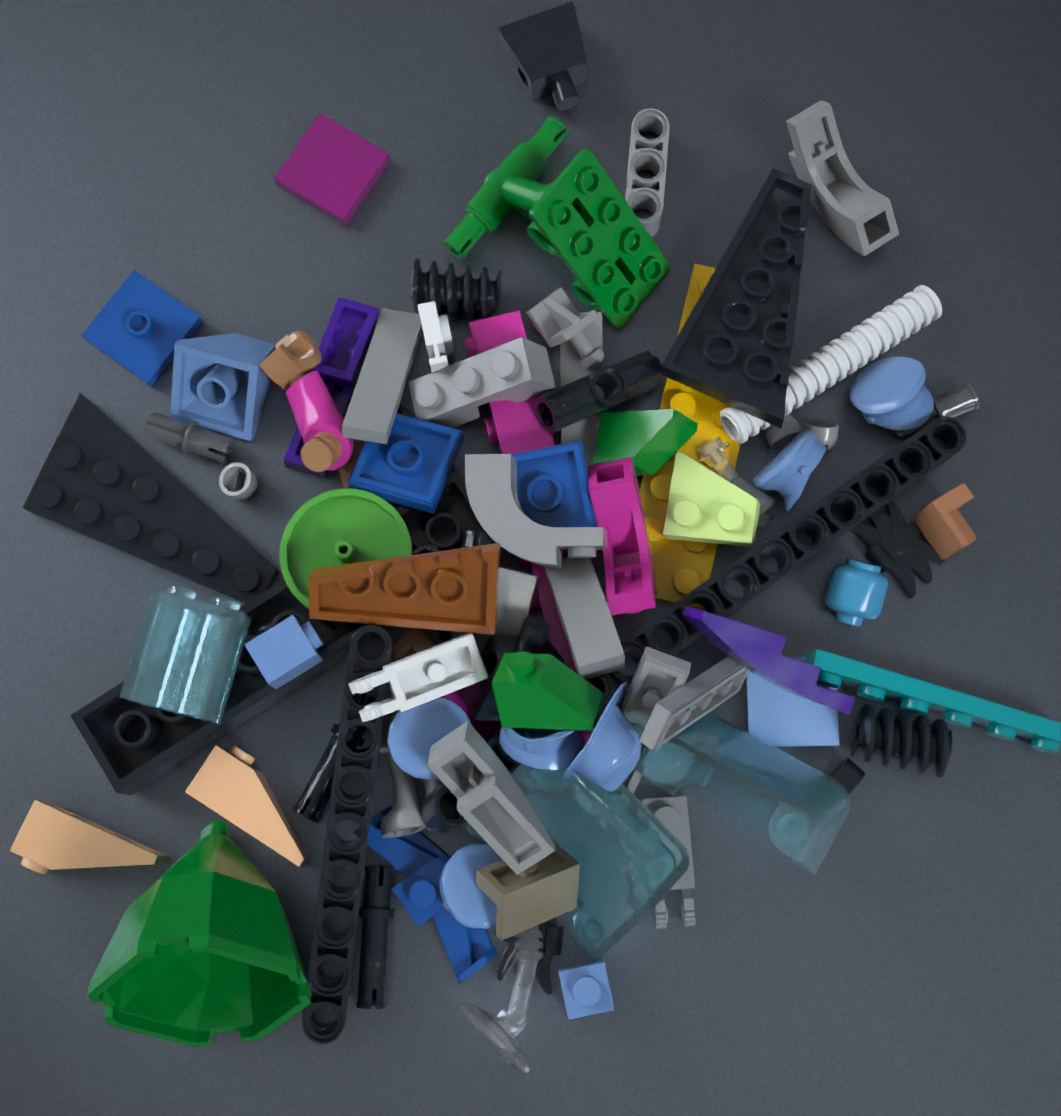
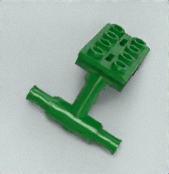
(573, 218)

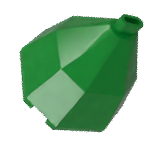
(203, 952)

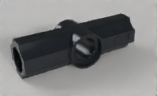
(580, 399)

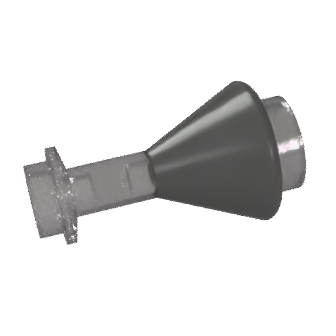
(715, 454)

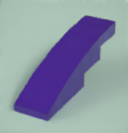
(342, 355)
(761, 654)

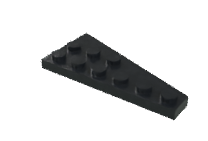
(745, 319)
(122, 497)

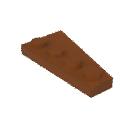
(422, 591)

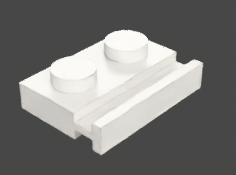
(436, 335)

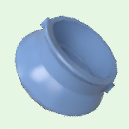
(893, 393)
(791, 467)
(419, 728)
(542, 747)
(459, 888)

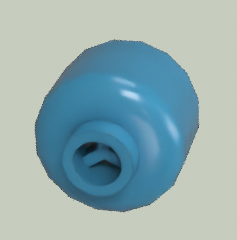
(856, 591)

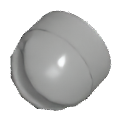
(825, 431)
(780, 437)
(232, 480)

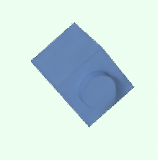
(285, 651)
(586, 989)

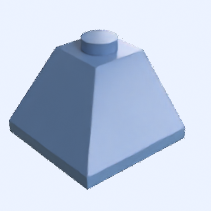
(220, 383)

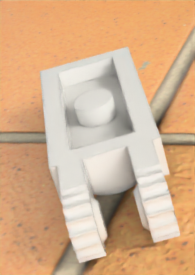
(423, 676)

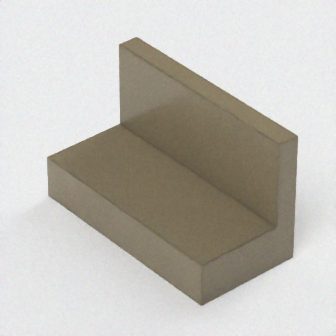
(533, 895)

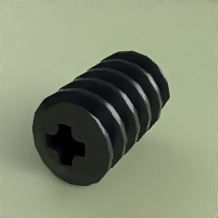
(456, 290)
(902, 738)

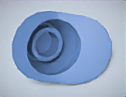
(611, 749)

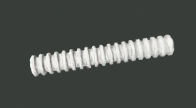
(844, 356)

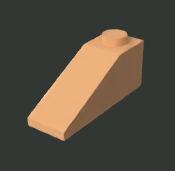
(244, 798)
(65, 841)

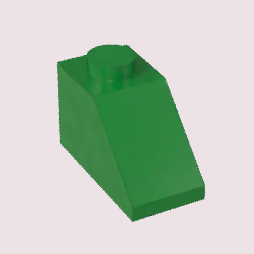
(644, 435)
(544, 694)

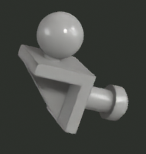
(560, 321)

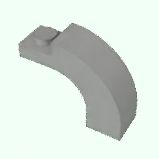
(838, 193)
(495, 502)

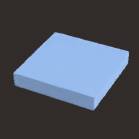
(787, 718)

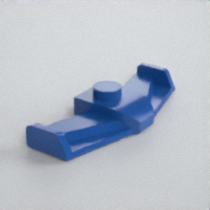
(419, 893)

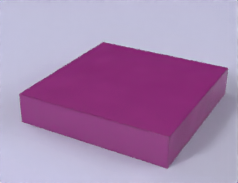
(332, 169)

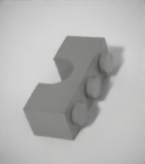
(502, 373)

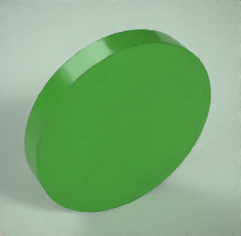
(340, 530)

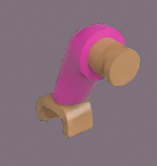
(310, 402)

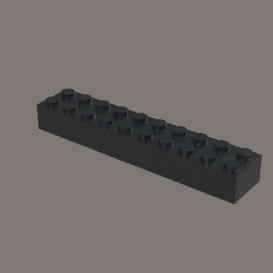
(145, 742)

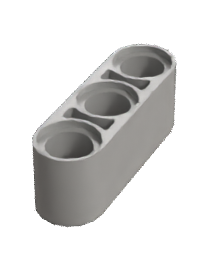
(649, 156)

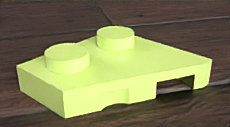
(708, 507)

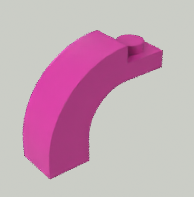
(628, 555)

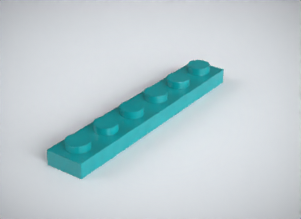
(920, 696)

